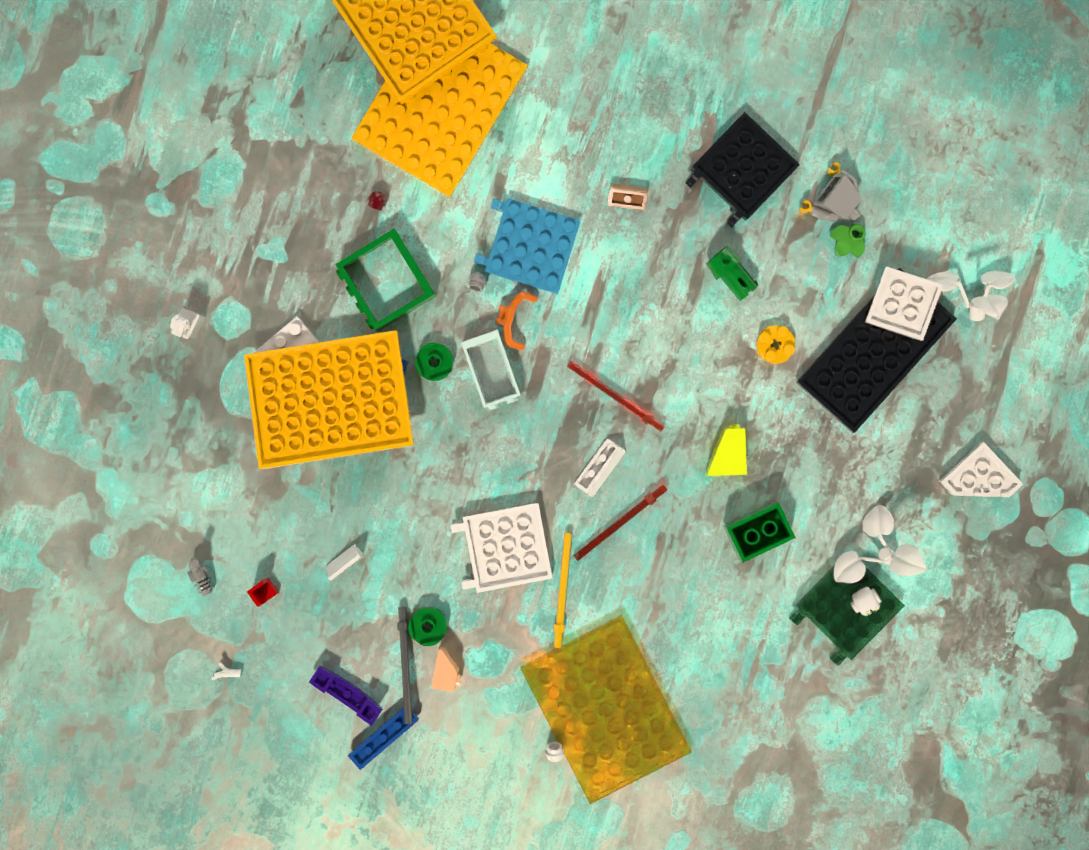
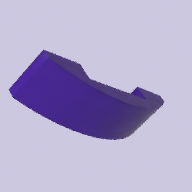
(346, 693)

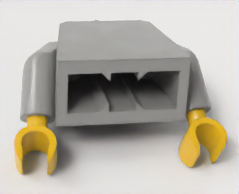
(837, 199)

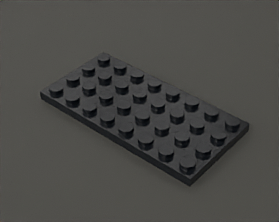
(867, 365)

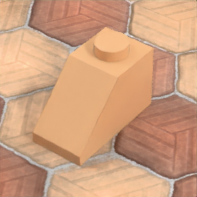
(445, 672)

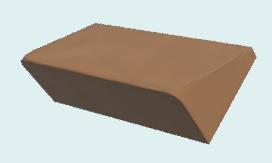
(627, 196)

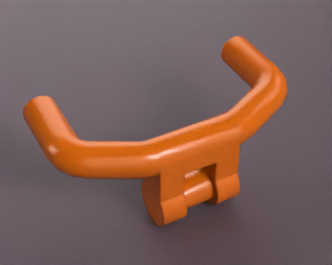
(506, 317)

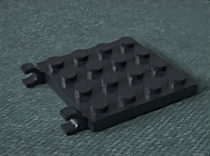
(744, 167)

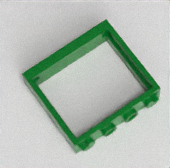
(361, 304)

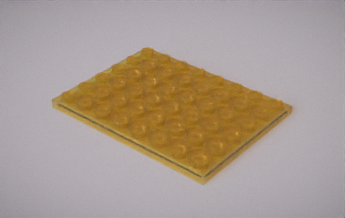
(605, 709)

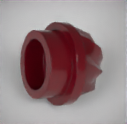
(377, 200)

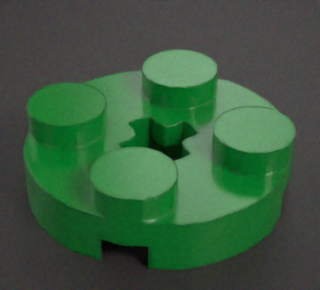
(438, 351)
(421, 635)

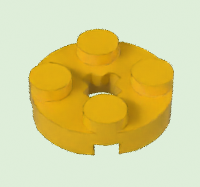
(786, 346)

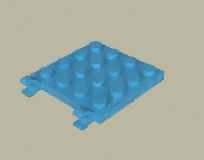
(530, 245)

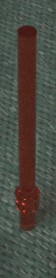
(646, 417)
(649, 499)

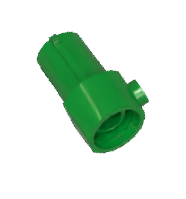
(728, 268)

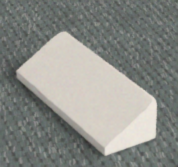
(599, 467)

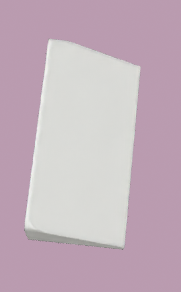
(343, 561)

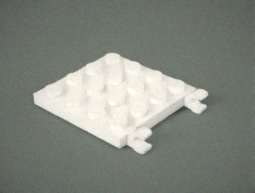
(505, 547)

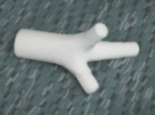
(226, 672)

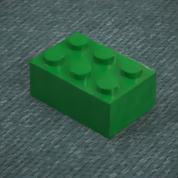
(759, 531)

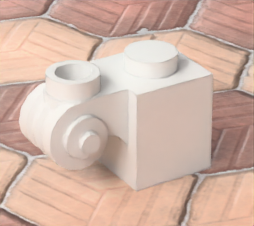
(186, 324)

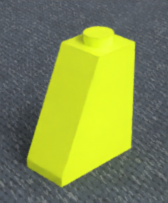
(729, 453)

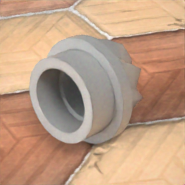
(477, 282)

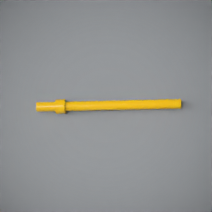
(559, 627)

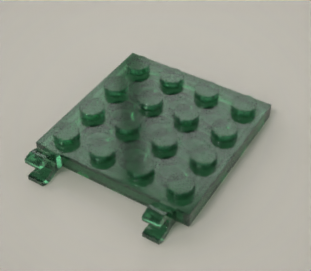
(831, 612)

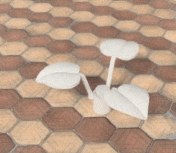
(979, 306)
(903, 562)

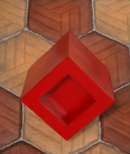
(262, 592)

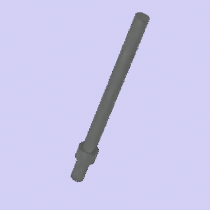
(402, 627)

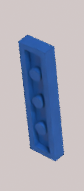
(381, 739)

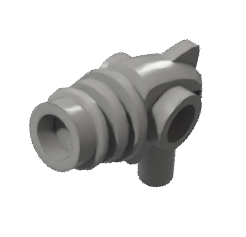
(198, 573)

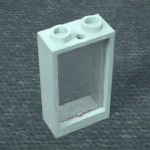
(491, 370)

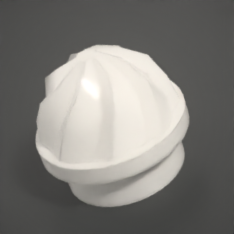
(554, 752)

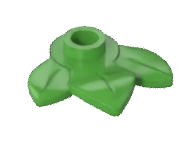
(847, 242)

